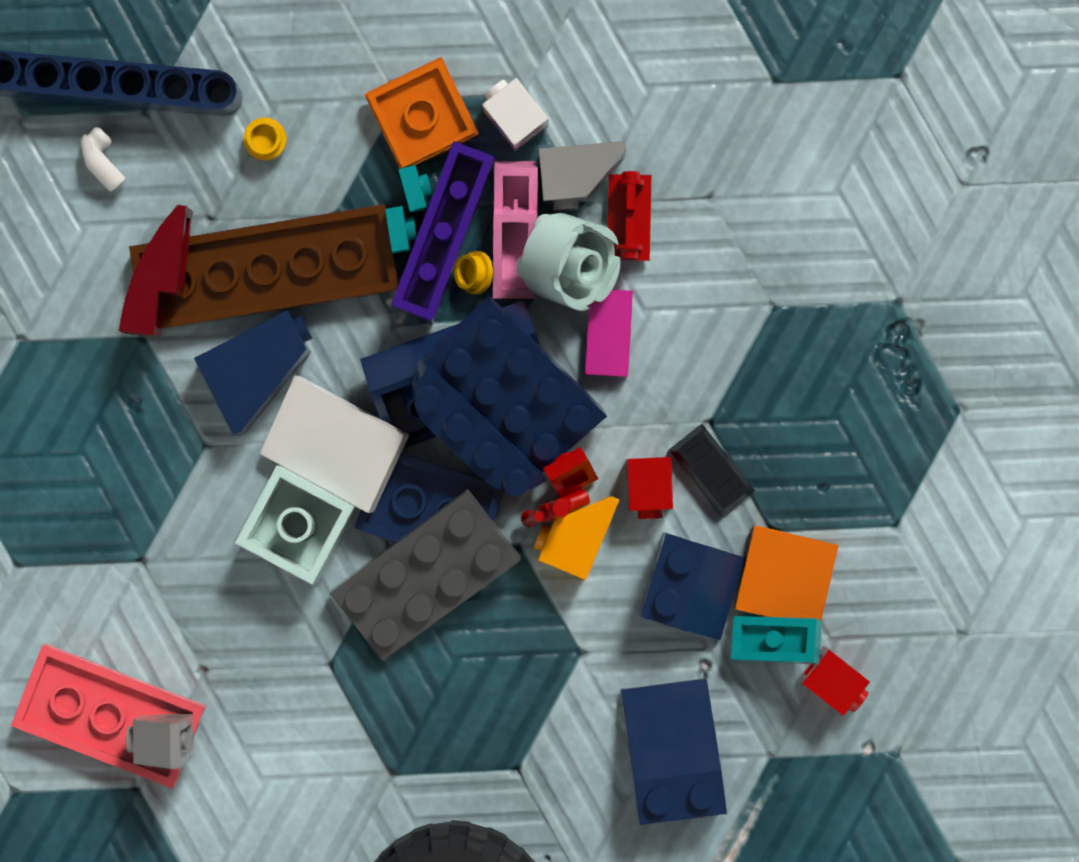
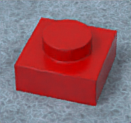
(570, 472)

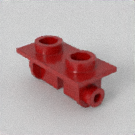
(630, 214)

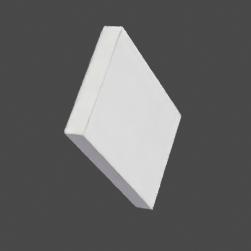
(334, 444)

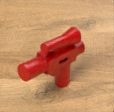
(555, 509)

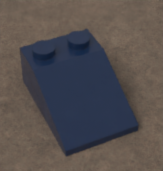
(673, 751)

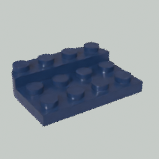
(501, 400)

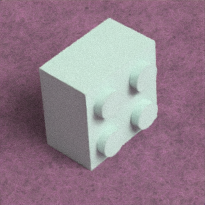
(296, 525)

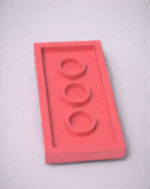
(92, 706)

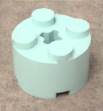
(569, 261)

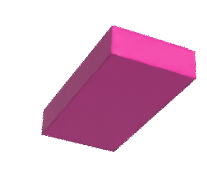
(609, 335)

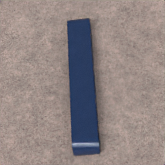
(114, 77)

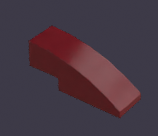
(158, 274)

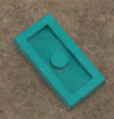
(776, 640)

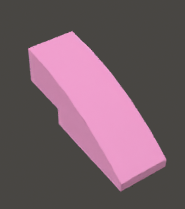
(512, 224)

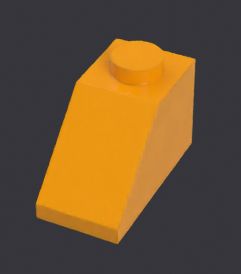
(576, 538)

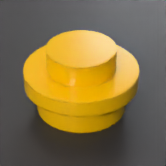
(265, 139)
(474, 272)

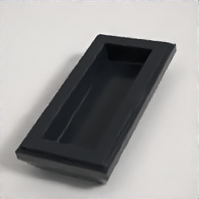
(711, 470)

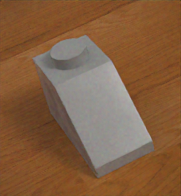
(576, 172)
(161, 740)

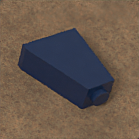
(254, 368)

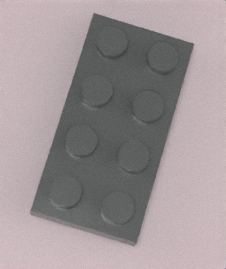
(425, 575)

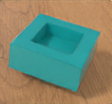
(416, 189)
(401, 230)

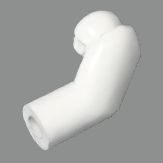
(97, 162)

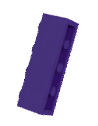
(443, 232)

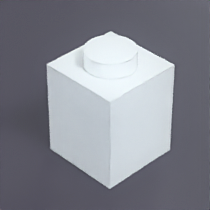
(514, 113)

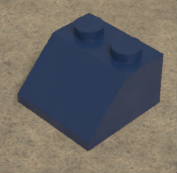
(691, 586)

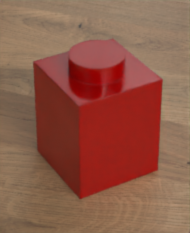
(649, 486)
(835, 682)

